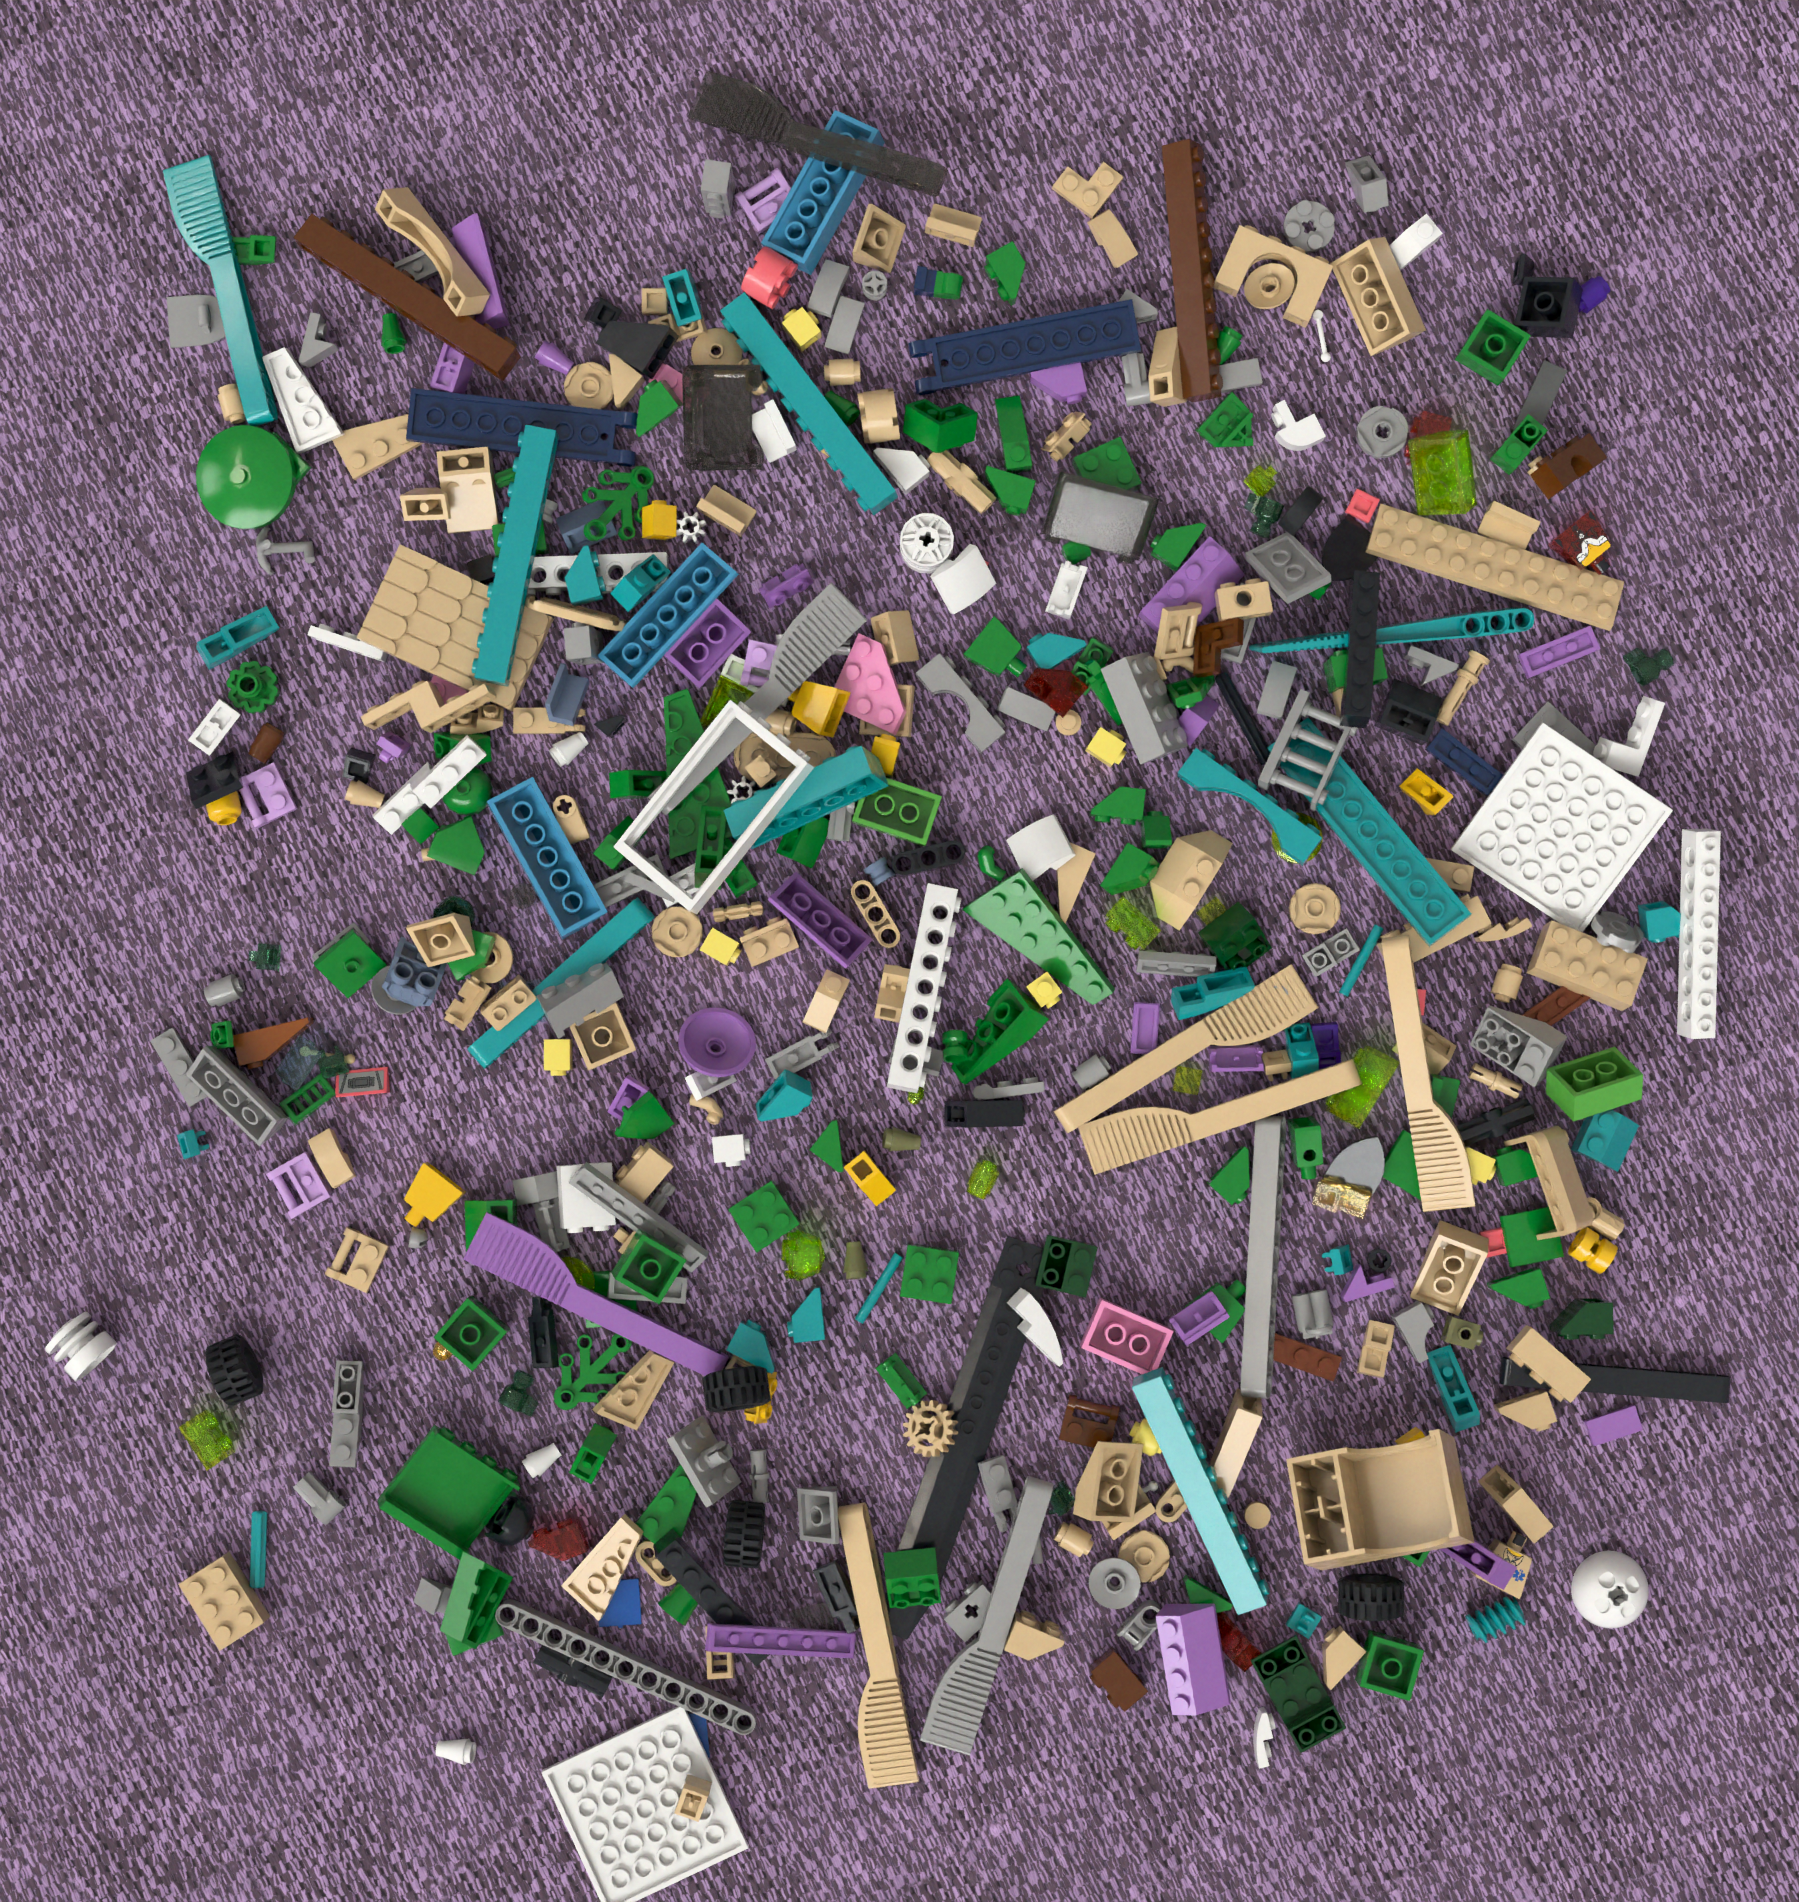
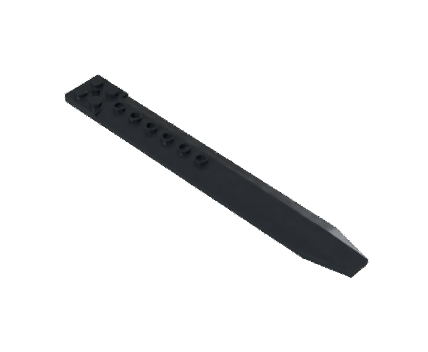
(976, 1407)

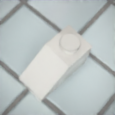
(1415, 241)
(903, 467)

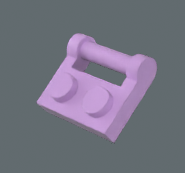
(764, 211)
(760, 656)
(273, 791)
(306, 1181)

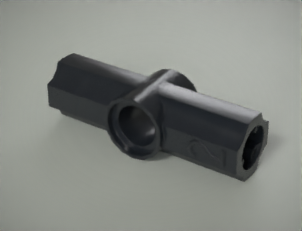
(1496, 1122)
(573, 1671)

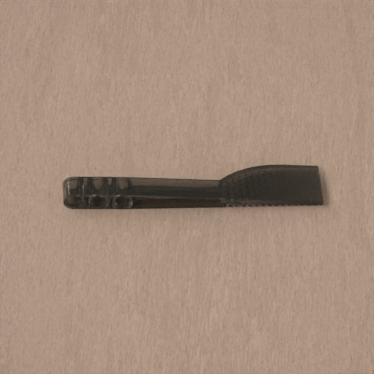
(758, 115)

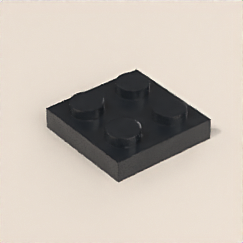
(214, 779)

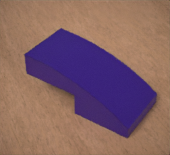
(1326, 1043)

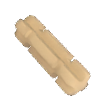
(738, 911)

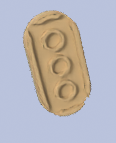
(577, 613)
(754, 746)

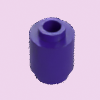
(1594, 292)

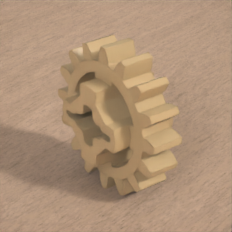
(937, 1433)

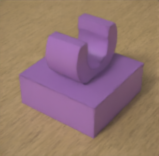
(392, 746)

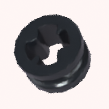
(1386, 1263)

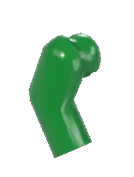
(987, 864)

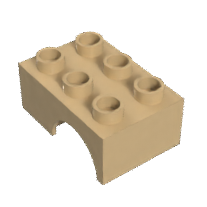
(1379, 1501)

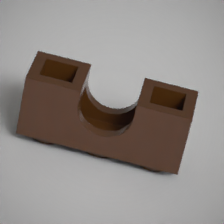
(1567, 464)

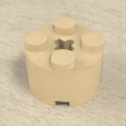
(878, 416)

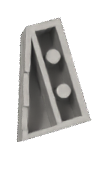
(579, 997)

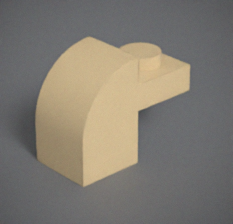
(892, 993)

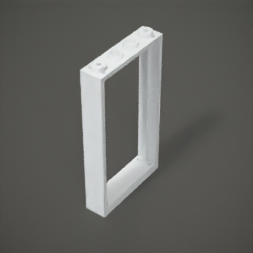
(678, 777)

